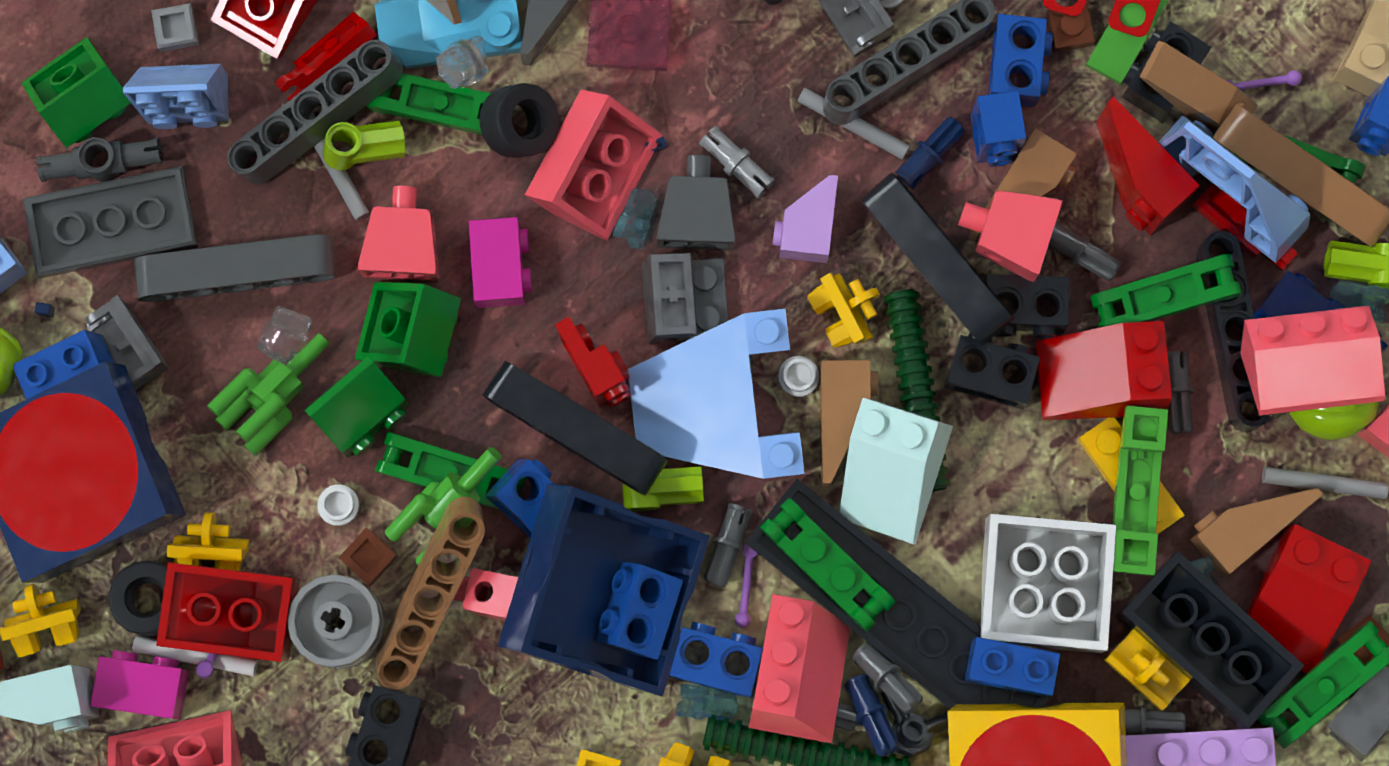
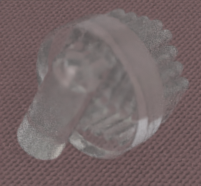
(463, 62)
(284, 334)

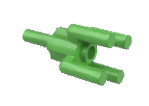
(267, 395)
(437, 496)

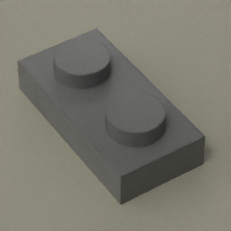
(709, 294)

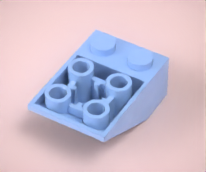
(180, 95)

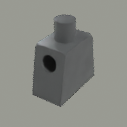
(696, 210)

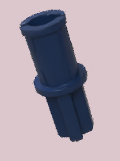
(929, 153)
(872, 714)

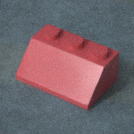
(593, 163)
(1313, 360)
(800, 670)
(190, 742)

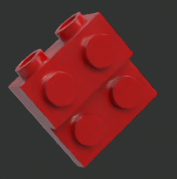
(600, 370)

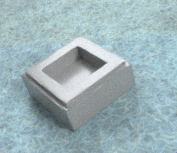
(175, 27)

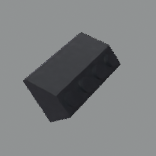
(1210, 641)

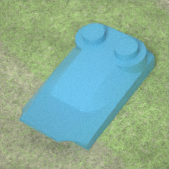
(422, 33)

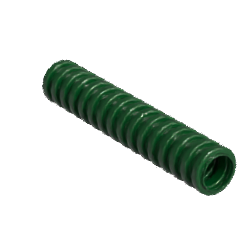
(913, 361)
(786, 748)

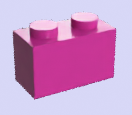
(498, 262)
(140, 687)

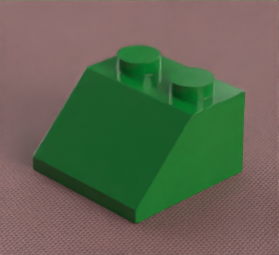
(76, 93)
(408, 327)
(358, 408)

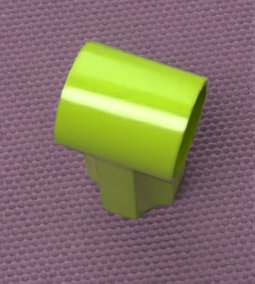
(367, 142)
(1358, 263)
(671, 487)

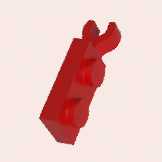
(327, 53)
(1231, 217)

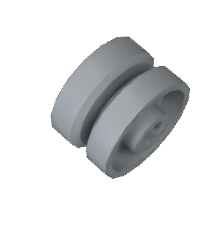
(312, 619)

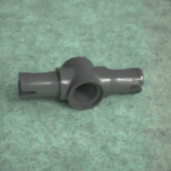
(79, 161)

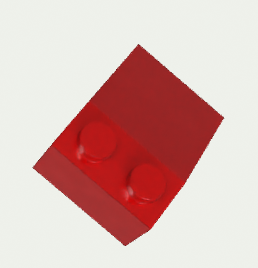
(264, 23)
(1145, 174)
(1104, 371)
(1307, 592)
(227, 612)

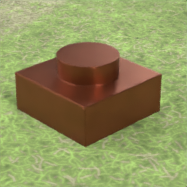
(1070, 31)
(368, 557)

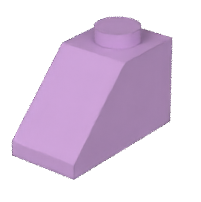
(808, 224)

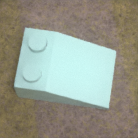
(892, 469)
(51, 698)

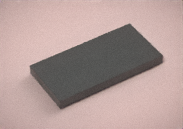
(110, 222)

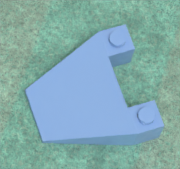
(1271, 216)
(701, 400)

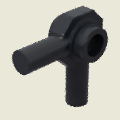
(913, 730)

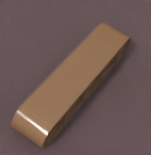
(1303, 175)
(430, 611)

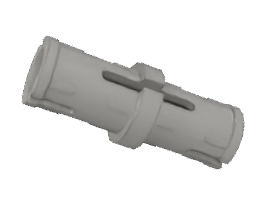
(737, 162)

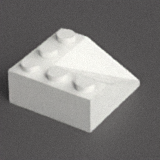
(1047, 582)

